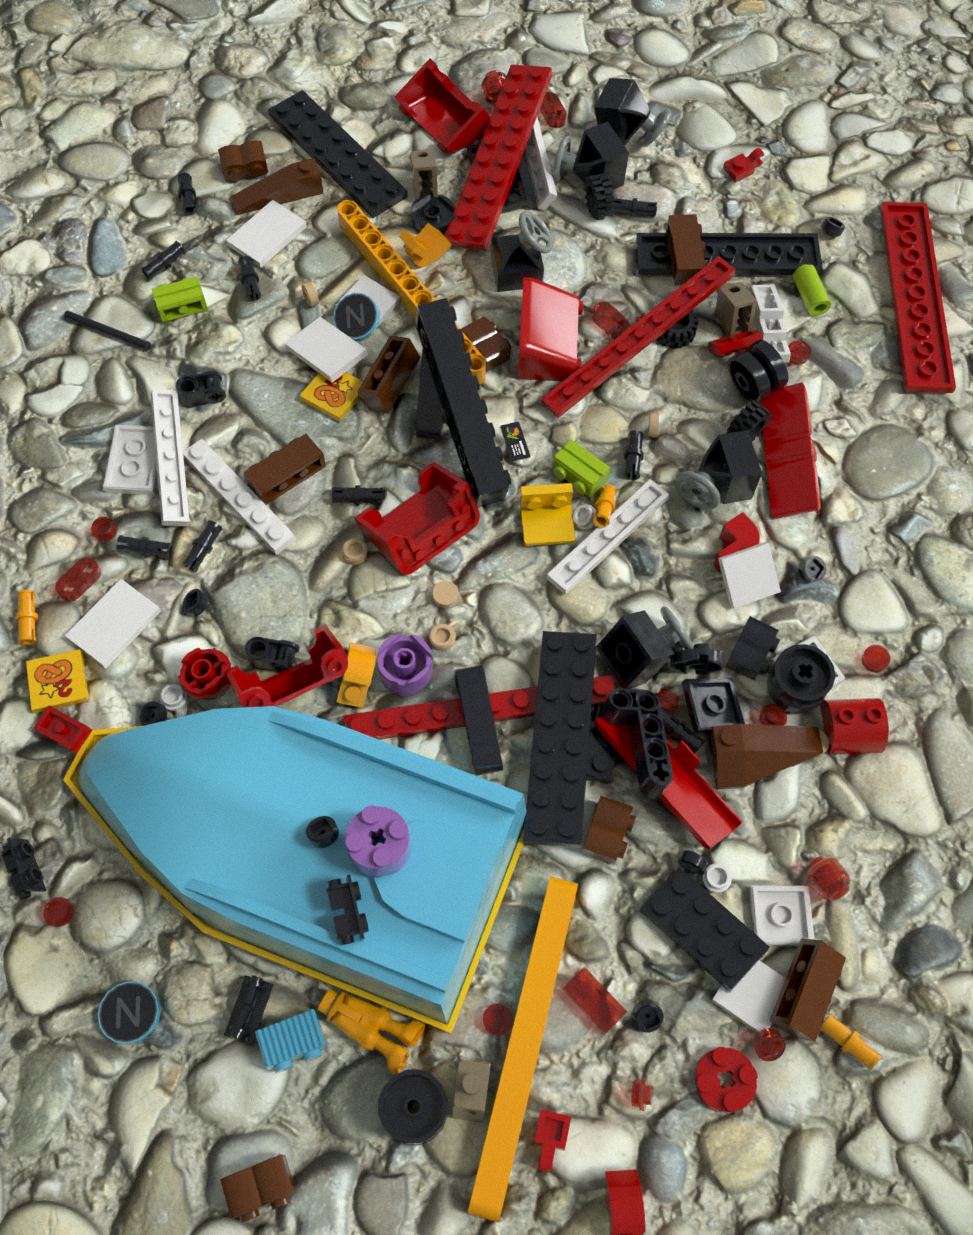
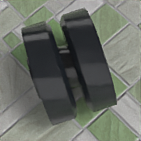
(758, 371)
(800, 678)
(393, 1107)

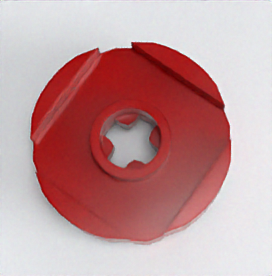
(708, 1084)

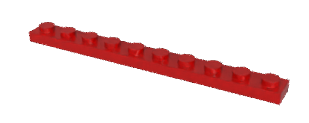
(638, 337)
(449, 713)

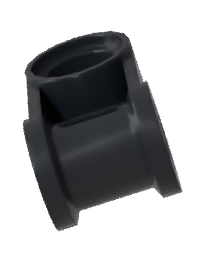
(198, 389)
(277, 656)

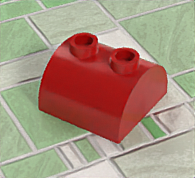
(855, 725)

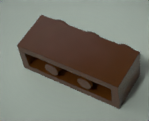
(685, 247)
(389, 374)
(285, 469)
(808, 989)

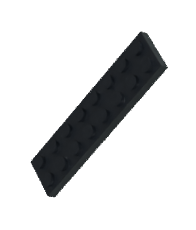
(338, 154)
(743, 251)
(560, 740)

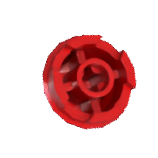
(205, 674)

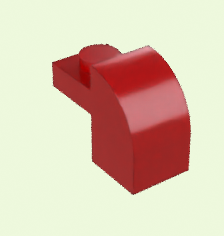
(737, 535)
(624, 1203)

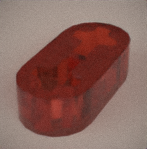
(555, 108)
(609, 321)
(78, 579)

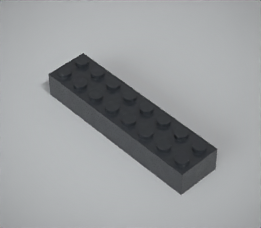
(461, 402)

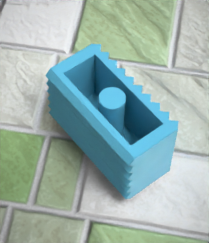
(291, 1040)

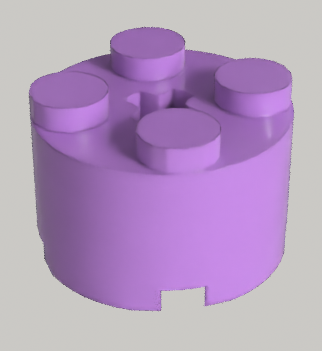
(416, 667)
(371, 825)

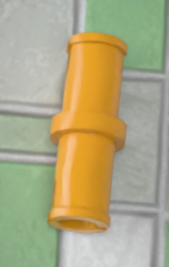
(604, 506)
(26, 617)
(850, 1042)

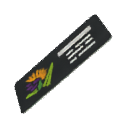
(515, 441)

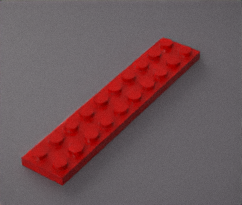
(498, 157)
(917, 298)

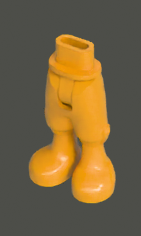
(364, 1020)

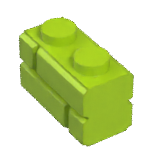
(179, 299)
(580, 469)

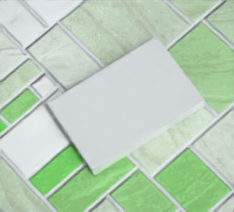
(266, 233)
(326, 349)
(131, 461)
(113, 623)

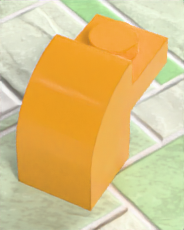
(426, 246)
(357, 676)

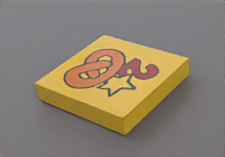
(334, 397)
(57, 681)

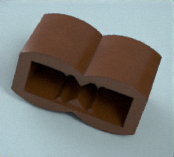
(243, 161)
(488, 342)
(608, 830)
(258, 1187)

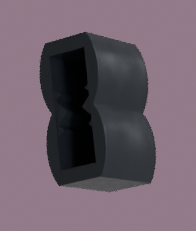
(752, 648)

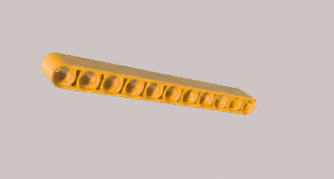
(394, 270)
(522, 1052)

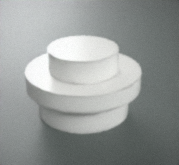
(584, 516)
(173, 697)
(716, 878)

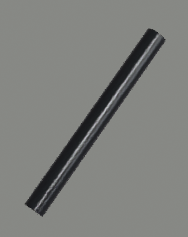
(107, 330)

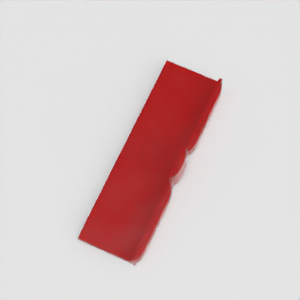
(790, 453)
(688, 793)

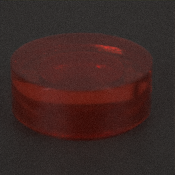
(875, 658)

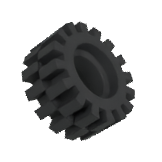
(599, 195)
(684, 335)
(751, 418)

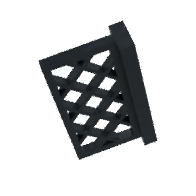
(523, 181)

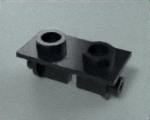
(20, 856)
(351, 922)
(249, 1009)

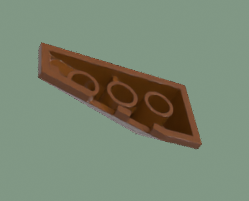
(283, 186)
(753, 751)

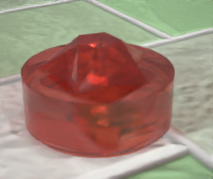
(799, 351)
(769, 1044)

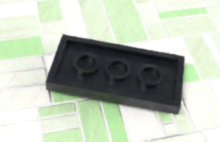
(704, 929)

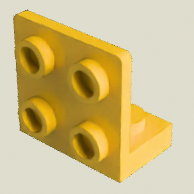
(547, 514)

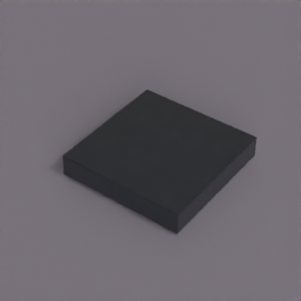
(711, 703)

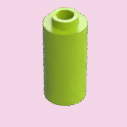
(811, 290)

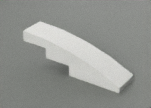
(770, 318)

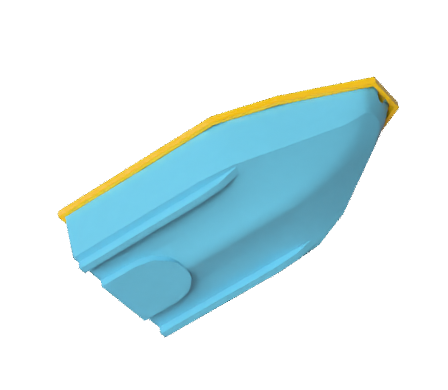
(219, 825)

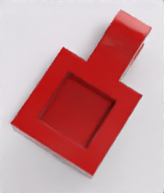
(741, 166)
(551, 1134)

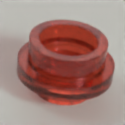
(104, 529)
(667, 699)
(773, 715)
(58, 912)
(497, 1019)
(642, 1094)

